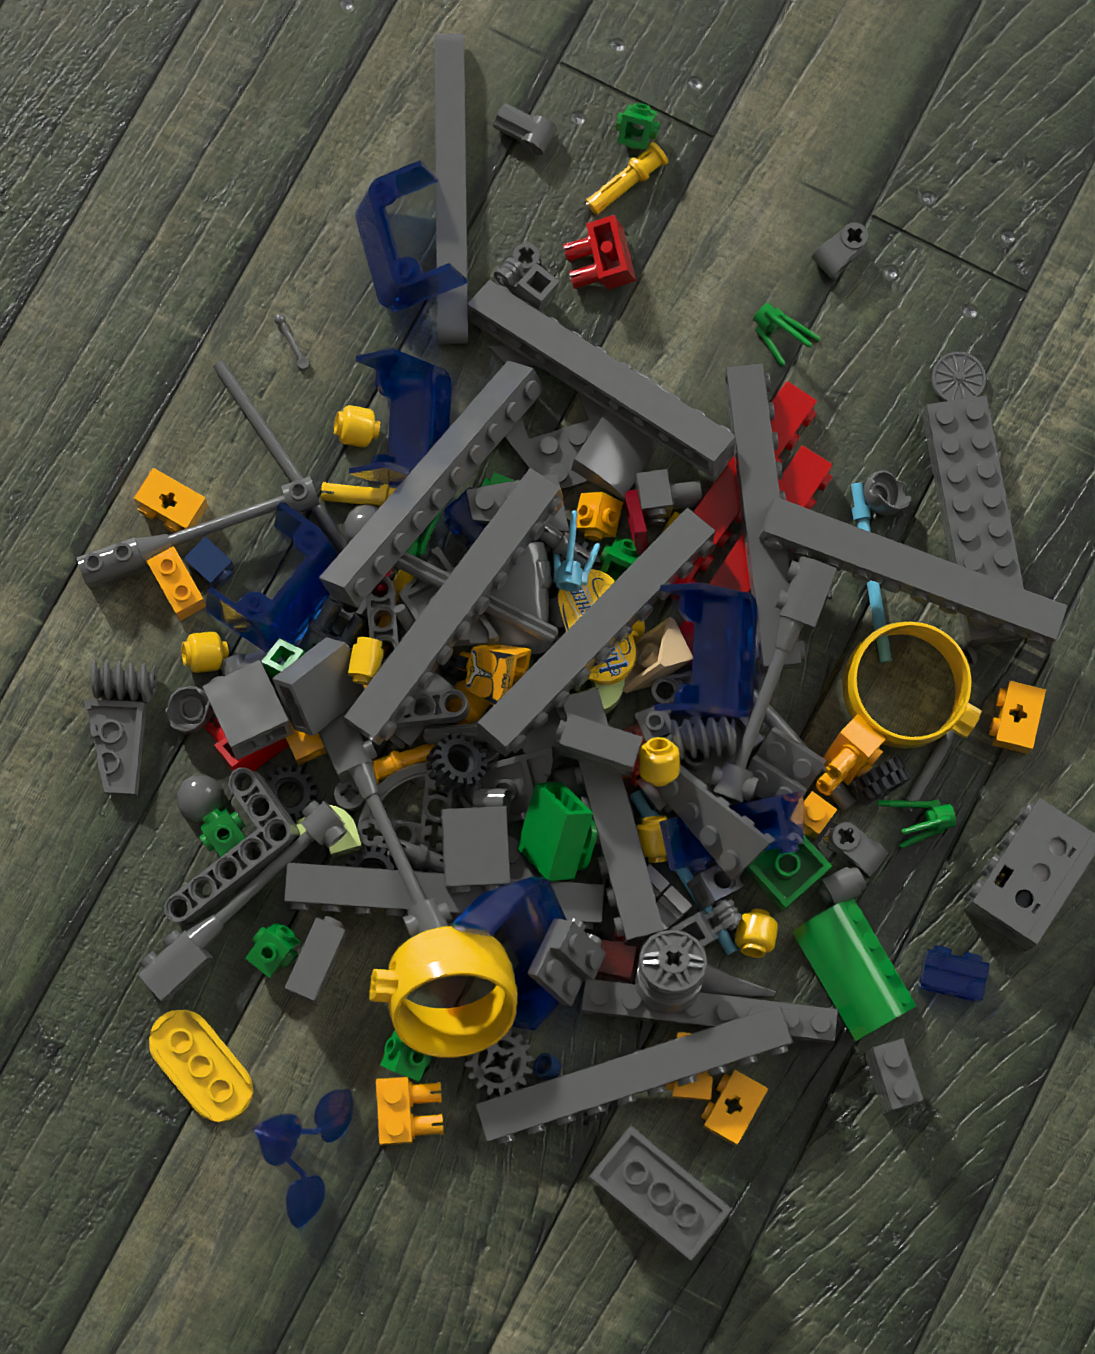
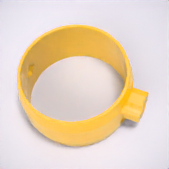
(963, 714)
(456, 1029)

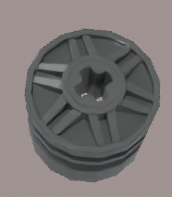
(674, 985)

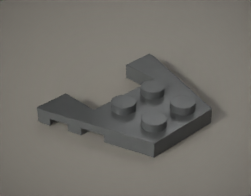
(557, 449)

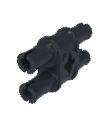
(322, 626)

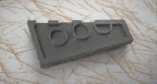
(723, 832)

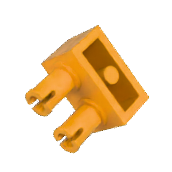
(850, 754)
(394, 1106)

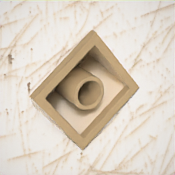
(657, 655)

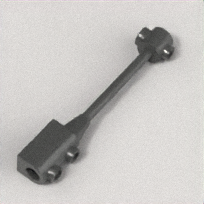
(131, 555)
(799, 608)
(354, 762)
(187, 951)

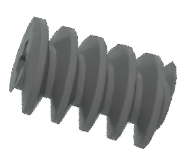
(123, 681)
(704, 737)

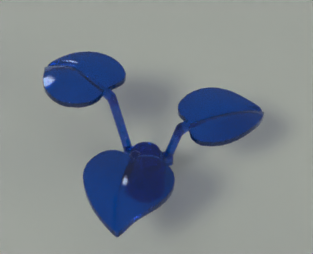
(279, 1138)

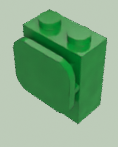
(557, 832)

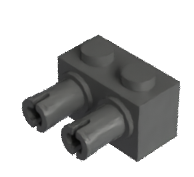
(660, 497)

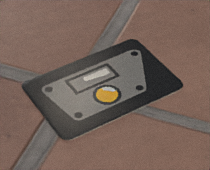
(822, 845)

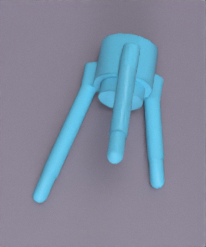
(569, 574)

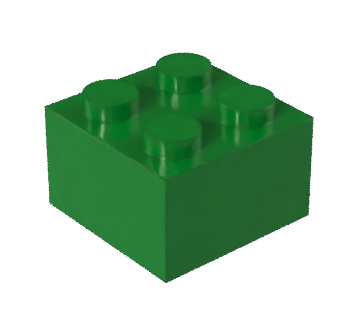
(788, 874)

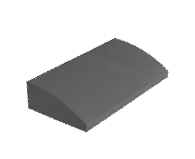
(614, 453)

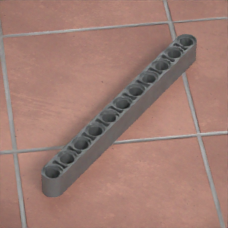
(451, 188)

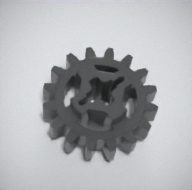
(505, 1074)

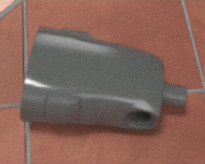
(529, 591)

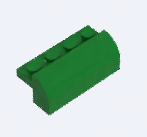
(854, 968)

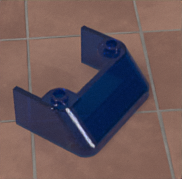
(396, 279)
(417, 412)
(298, 600)
(721, 651)
(778, 816)
(526, 915)

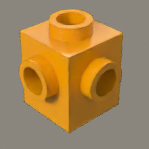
(598, 515)

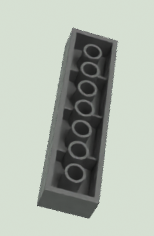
(972, 499)

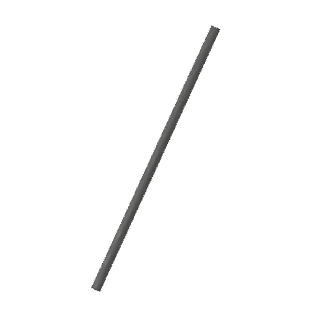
(280, 454)

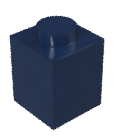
(210, 563)

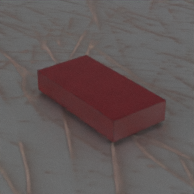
(636, 521)

